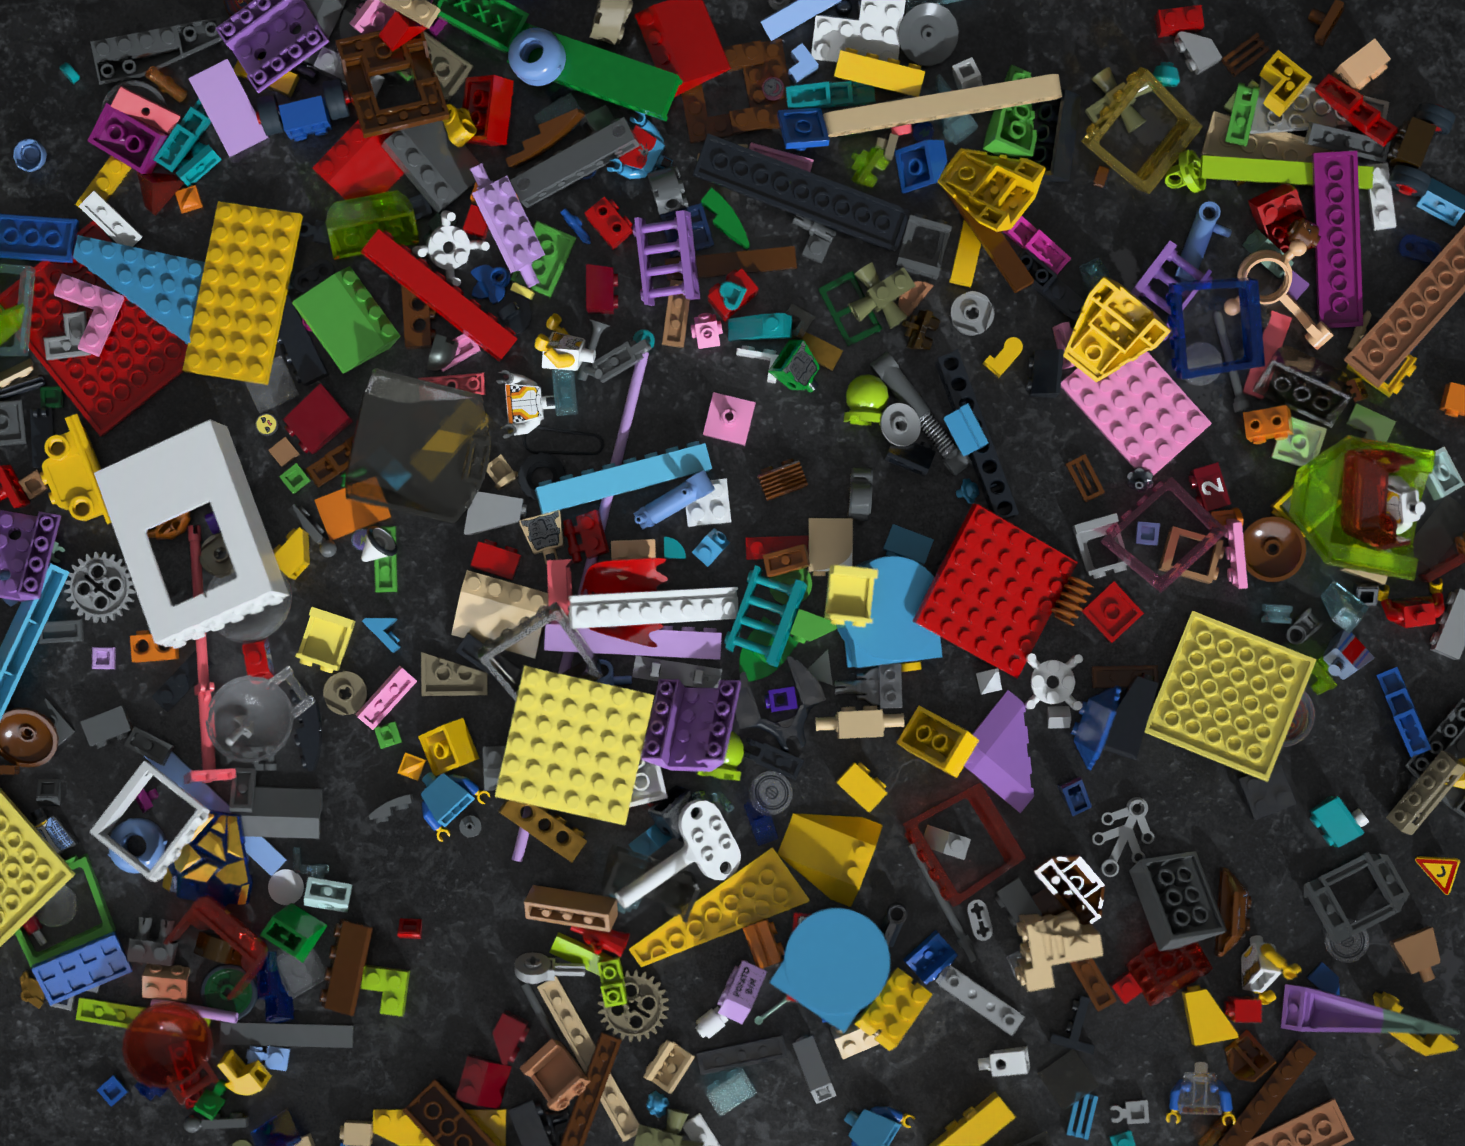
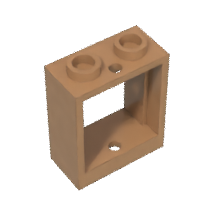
(1170, 547)

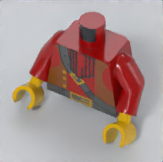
(1414, 610)

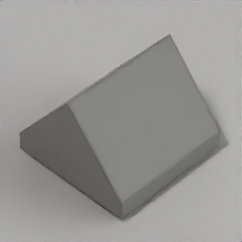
(1058, 716)

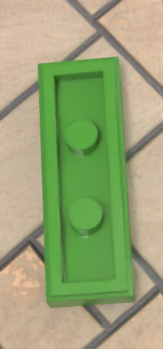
(386, 569)

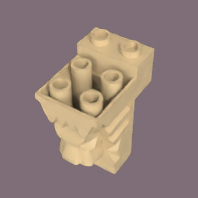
(1051, 942)

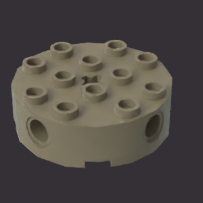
(610, 20)

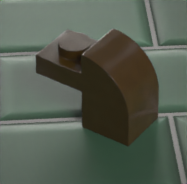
(216, 949)

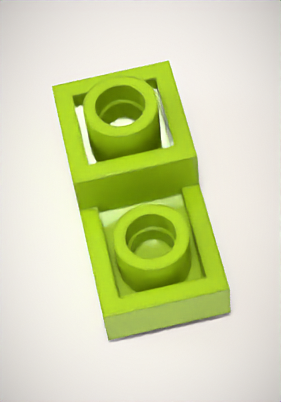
(612, 982)

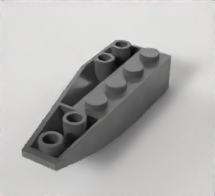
(135, 53)

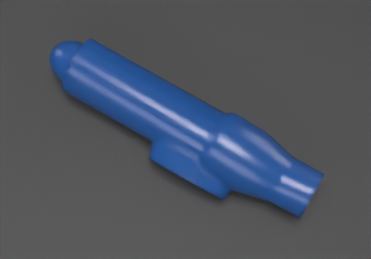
(576, 225)

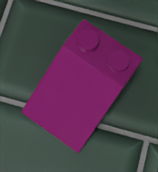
(127, 139)

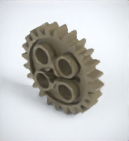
(621, 1022)

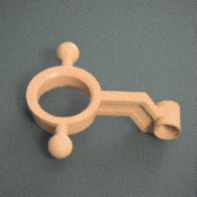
(1317, 334)

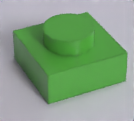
(295, 478)

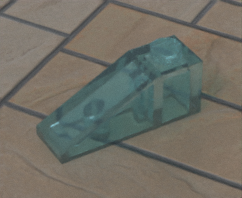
(955, 127)

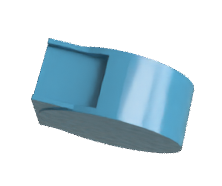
(895, 602)
(834, 965)

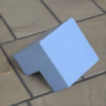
(805, 65)

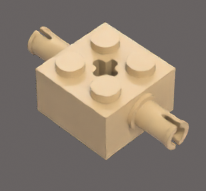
(860, 723)

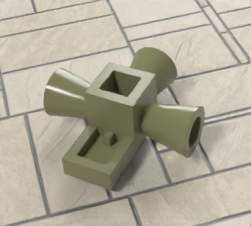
(1107, 83)
(882, 294)
(666, 1137)

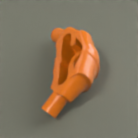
(170, 528)

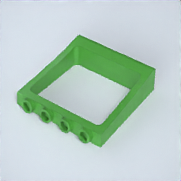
(106, 927)

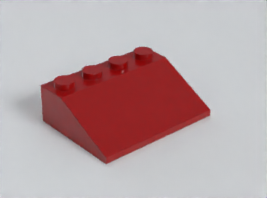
(683, 41)
(358, 165)

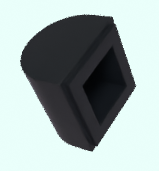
(1366, 593)

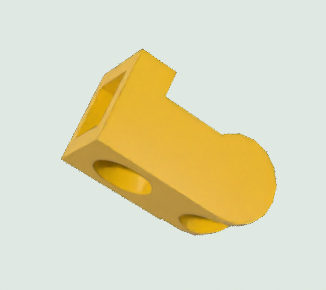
(1010, 351)

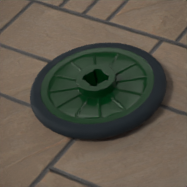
(218, 980)

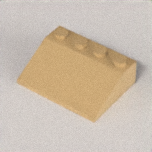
(492, 605)

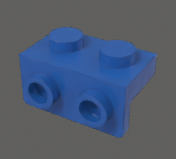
(930, 957)

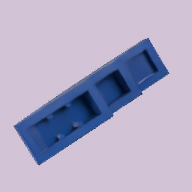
(1404, 712)

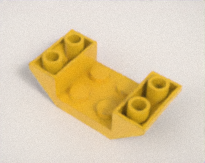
(1429, 1045)

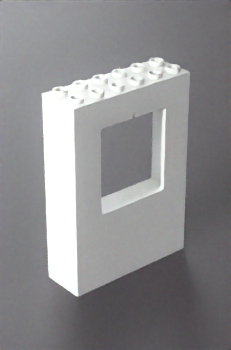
(170, 481)

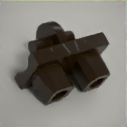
(917, 329)

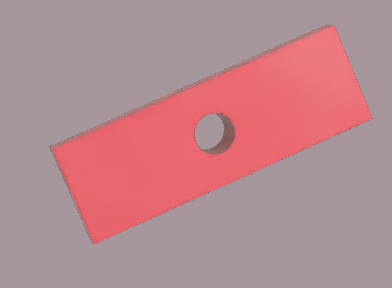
(157, 116)
(468, 382)

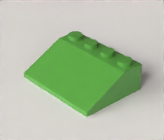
(346, 320)

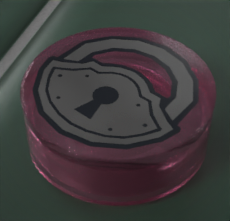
(773, 88)

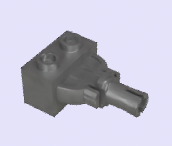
(880, 685)

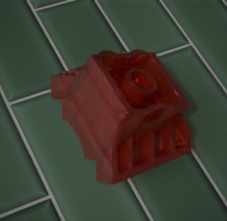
(1167, 971)

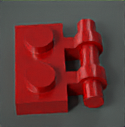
(591, 533)

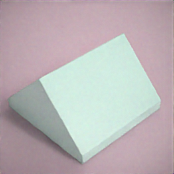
(1444, 476)

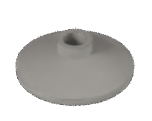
(908, 424)

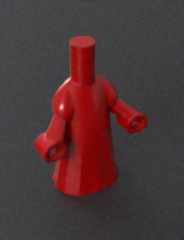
(611, 941)

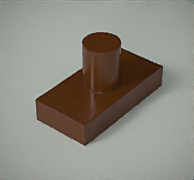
(1326, 21)

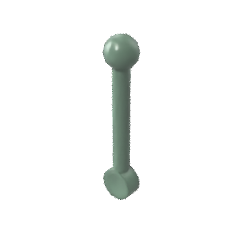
(759, 1019)

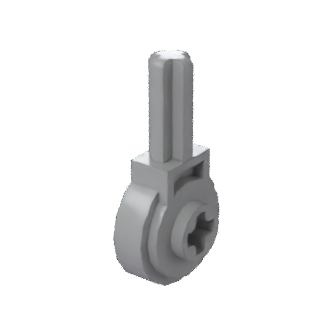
(537, 968)

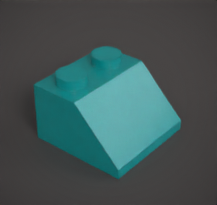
(1335, 822)

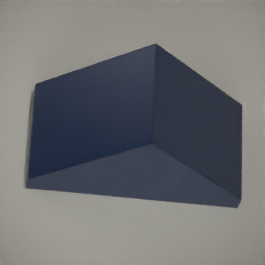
(1075, 795)

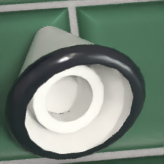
(378, 544)

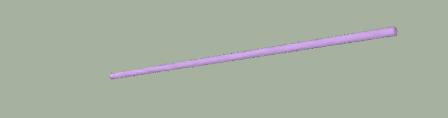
(604, 510)

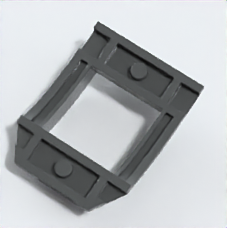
(1329, 908)

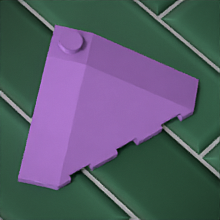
(1002, 752)

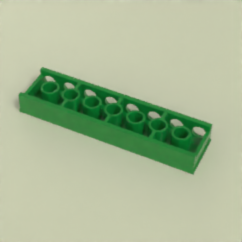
(614, 77)

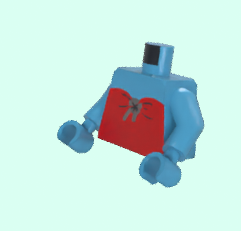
(645, 157)

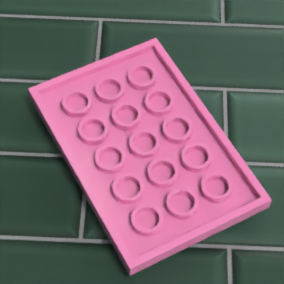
(1139, 411)

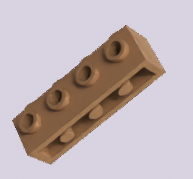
(571, 908)

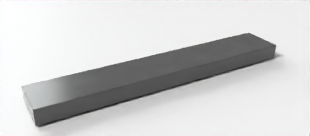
(286, 1034)

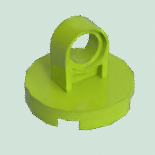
(1188, 171)

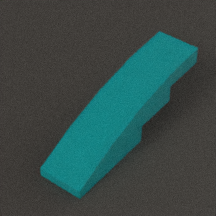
(829, 95)
(183, 137)

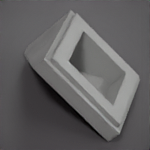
(989, 681)

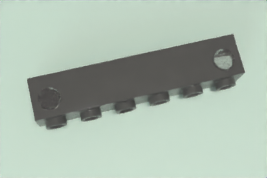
(574, 162)

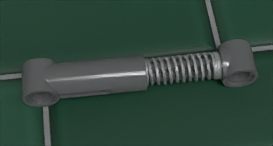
(903, 391)

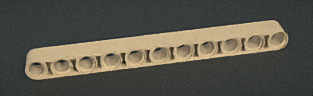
(943, 105)

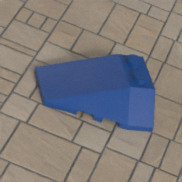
(1095, 724)

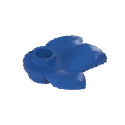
(487, 282)

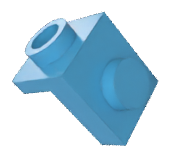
(711, 547)

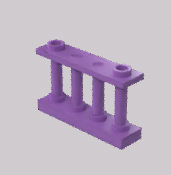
(686, 266)
(1156, 271)

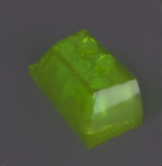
(356, 220)

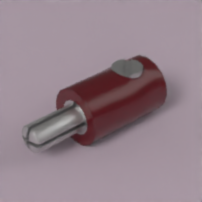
(33, 927)

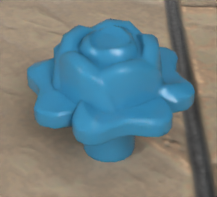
(968, 490)
(657, 1104)

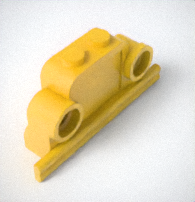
(72, 472)

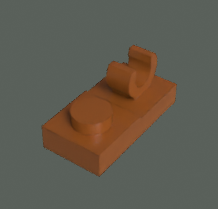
(786, 560)

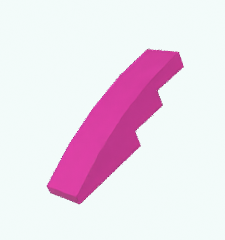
(1038, 244)

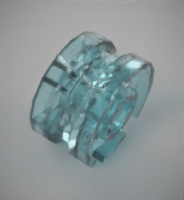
(1276, 614)

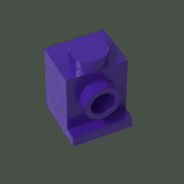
(789, 696)

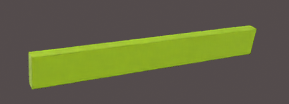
(1269, 171)

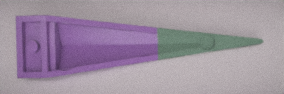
(1321, 1011)

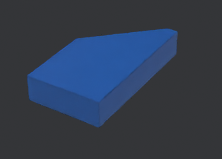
(1324, 979)

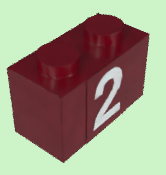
(1209, 487)

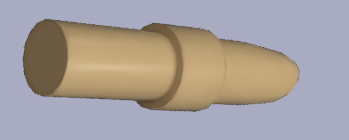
(1359, 331)

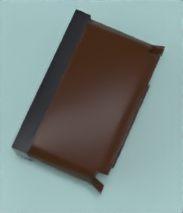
(1102, 176)

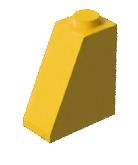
(1205, 1018)

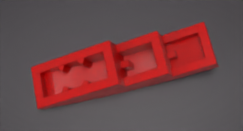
(1355, 110)

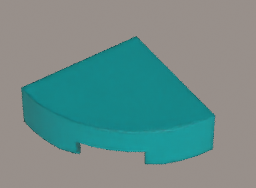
(673, 549)

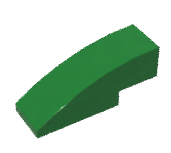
(726, 218)

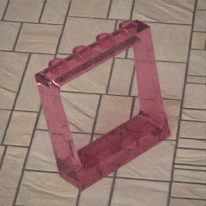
(1217, 531)

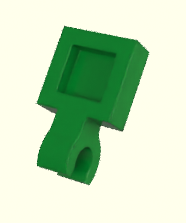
(211, 1102)

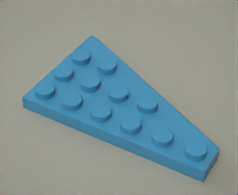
(152, 280)

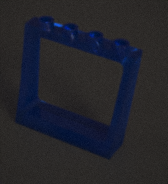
(1250, 322)

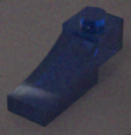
(271, 989)

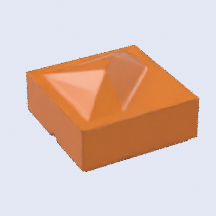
(189, 199)

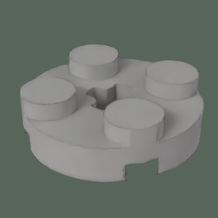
(961, 320)

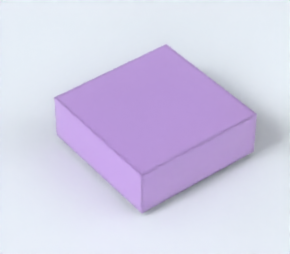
(103, 657)

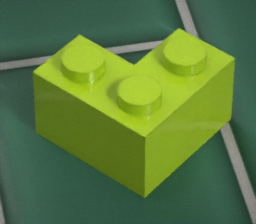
(392, 983)

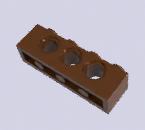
(413, 338)

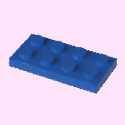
(82, 968)

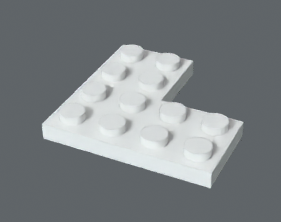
(872, 33)

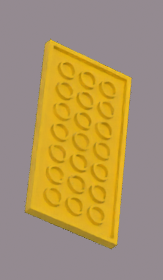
(242, 292)

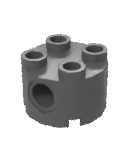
(667, 190)

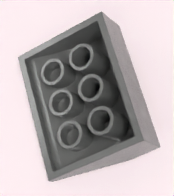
(432, 162)
(1177, 900)

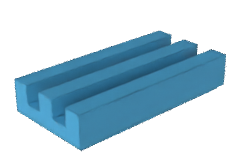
(1077, 1133)

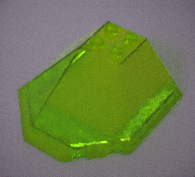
(1318, 505)

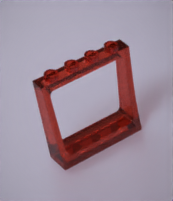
(994, 825)

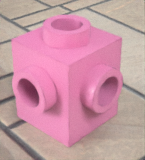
(706, 330)

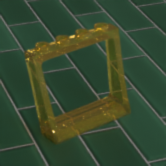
(1167, 151)

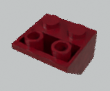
(508, 1033)

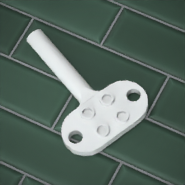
(705, 842)

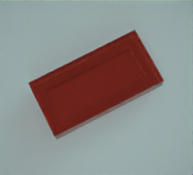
(1442, 567)

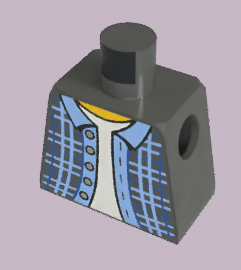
(54, 831)

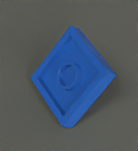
(803, 128)

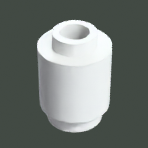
(710, 1023)

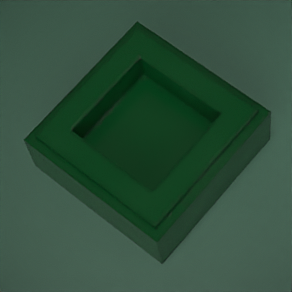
(52, 397)

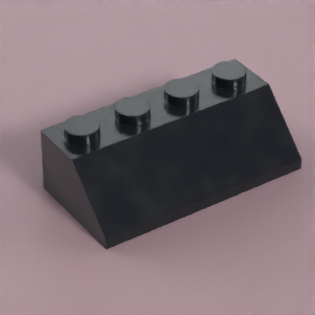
(1056, 135)

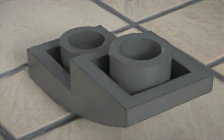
(381, 813)

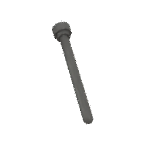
(1241, 402)

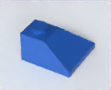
(920, 164)

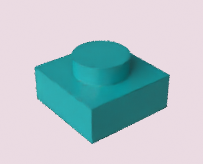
(1122, 1139)

